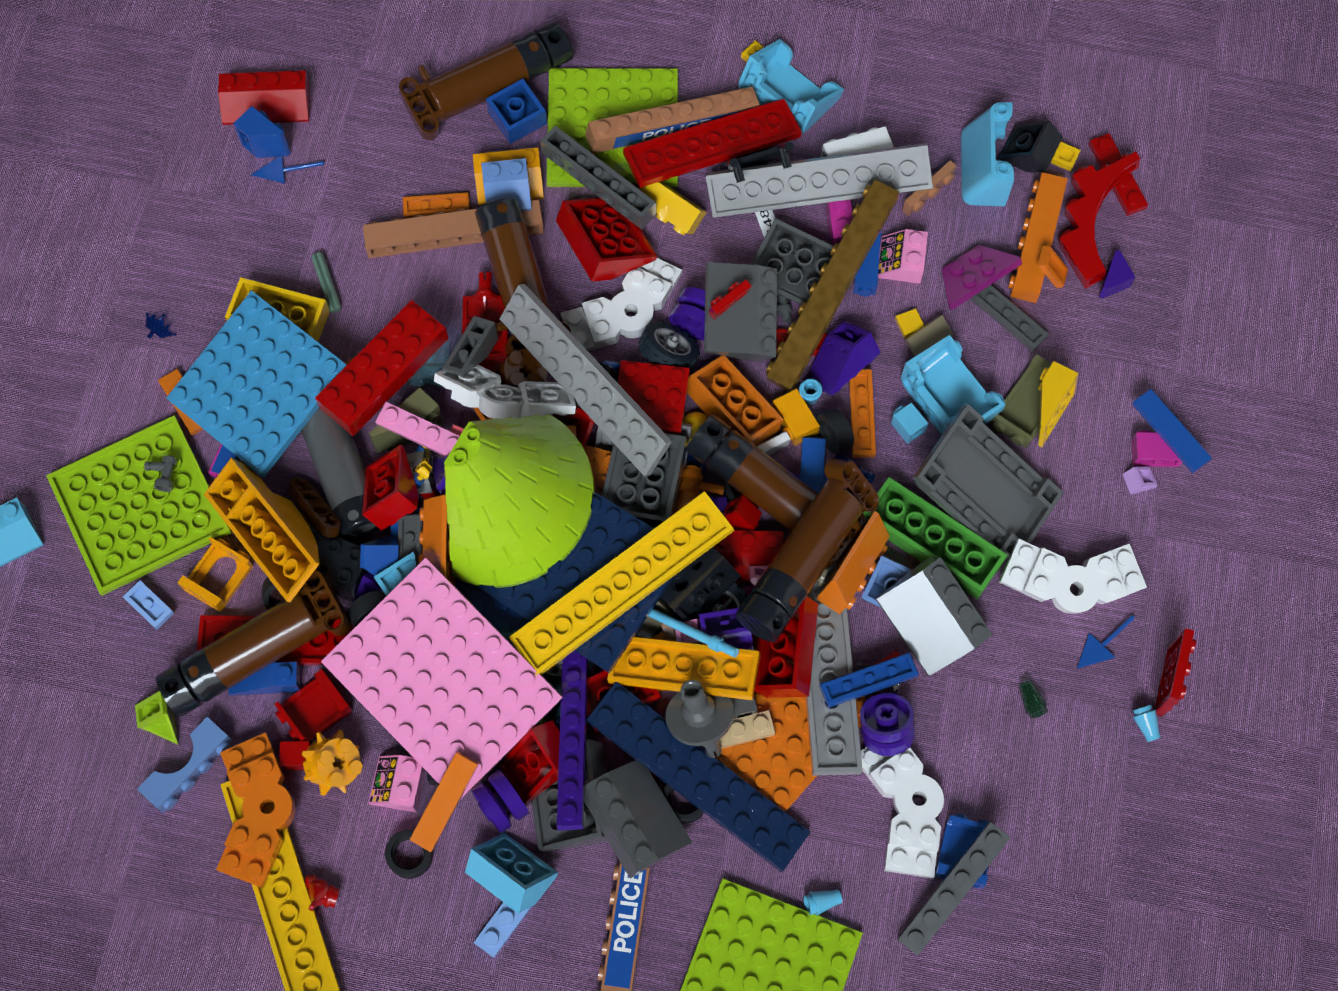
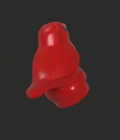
(320, 892)

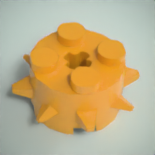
(332, 762)

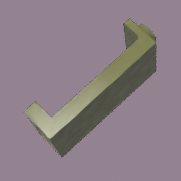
(1021, 413)

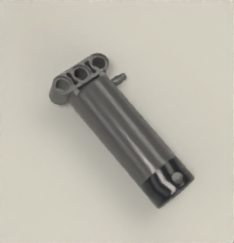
(339, 473)

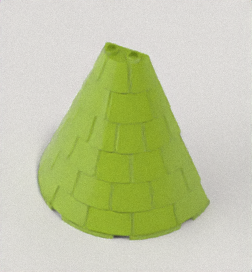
(515, 499)

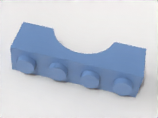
(164, 789)

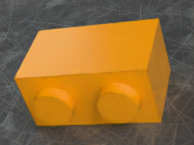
(797, 417)

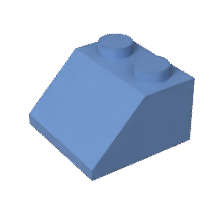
(507, 180)

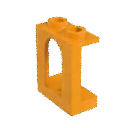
(216, 551)

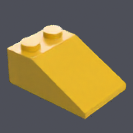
(1057, 391)

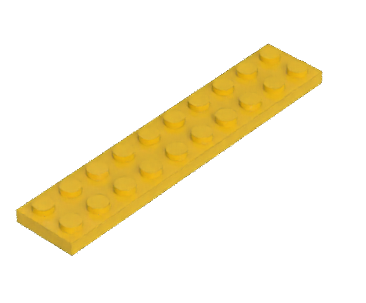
(621, 583)
(285, 913)

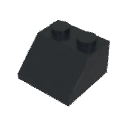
(1031, 146)

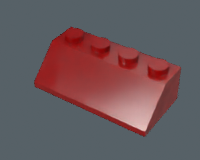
(278, 94)
(749, 549)

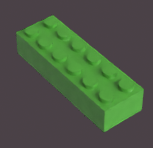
(929, 532)

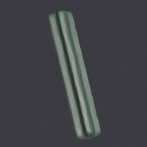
(326, 282)

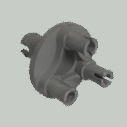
(699, 717)

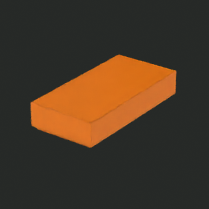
(1052, 266)

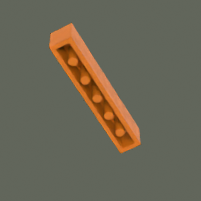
(1039, 232)

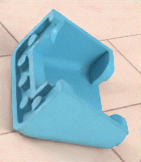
(776, 79)
(982, 177)
(943, 384)

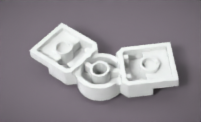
(604, 320)
(484, 391)
(1047, 576)
(914, 831)

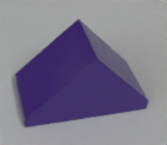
(1118, 276)

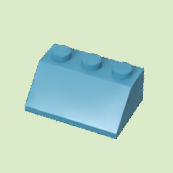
(17, 532)
(510, 872)

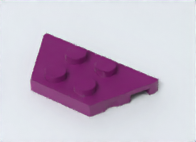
(976, 272)

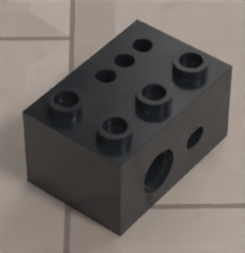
(339, 564)
(700, 585)

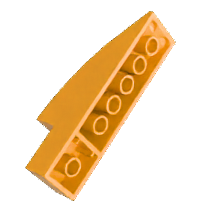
(265, 526)

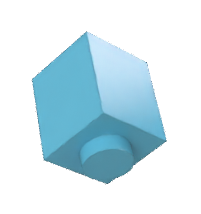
(909, 422)

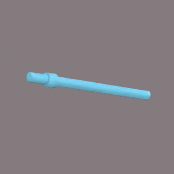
(714, 642)

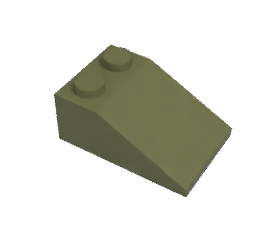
(418, 404)

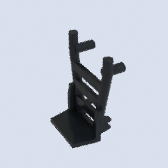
(760, 157)

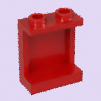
(313, 709)

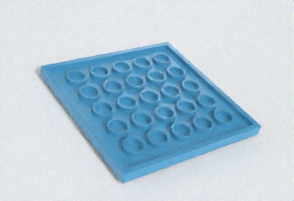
(256, 383)

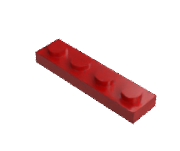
(1126, 190)

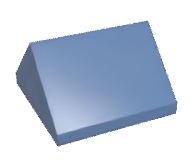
(884, 576)

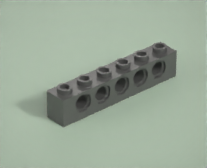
(598, 177)

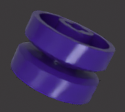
(690, 312)
(887, 724)
(498, 802)

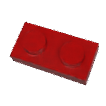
(736, 292)

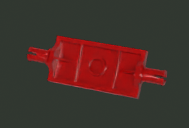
(489, 307)

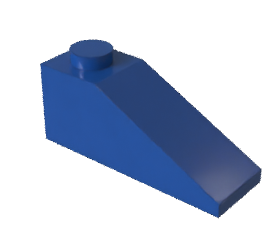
(275, 678)

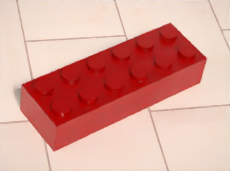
(382, 368)

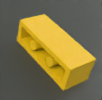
(674, 208)

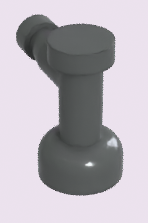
(164, 483)

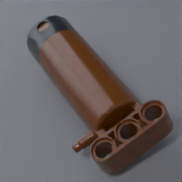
(510, 255)

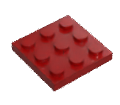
(657, 391)
(1174, 671)

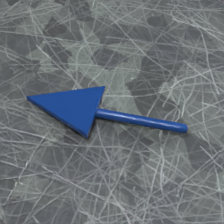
(275, 172)
(1095, 652)

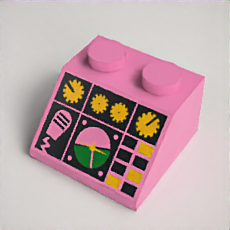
(903, 256)
(397, 783)

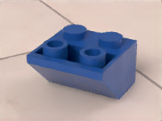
(261, 135)

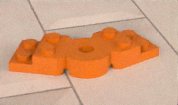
(255, 837)

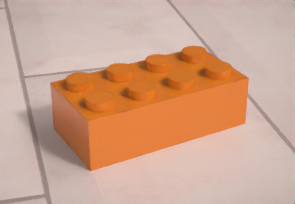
(732, 398)

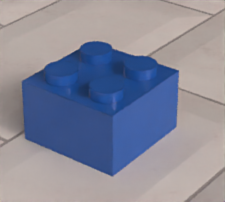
(516, 111)

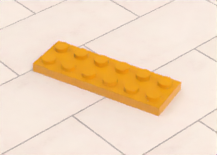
(671, 664)

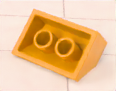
(533, 169)

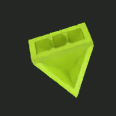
(157, 717)

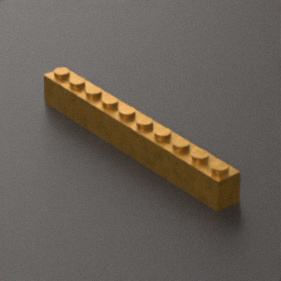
(832, 286)

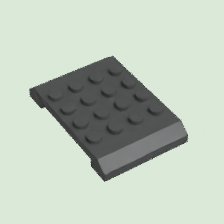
(986, 483)

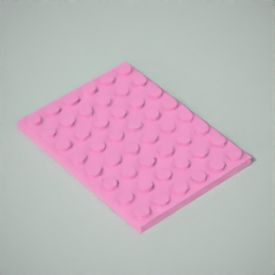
(441, 676)

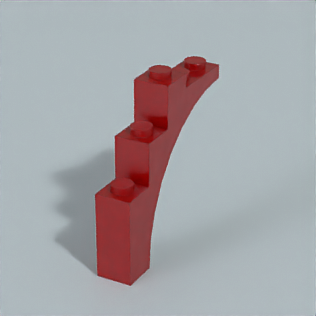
(1092, 187)

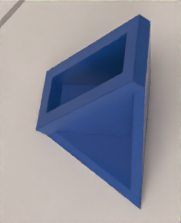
(379, 554)

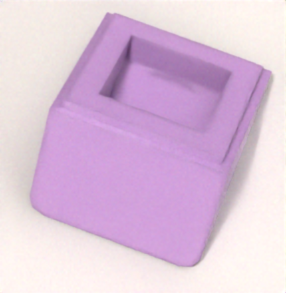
(1139, 479)

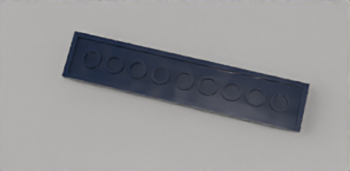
(698, 777)

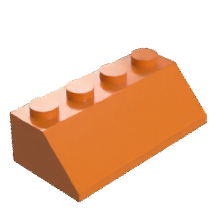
(436, 535)
(855, 565)

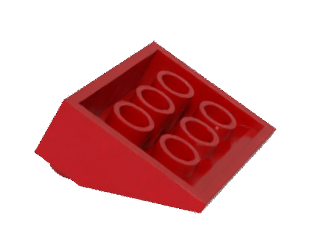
(603, 238)

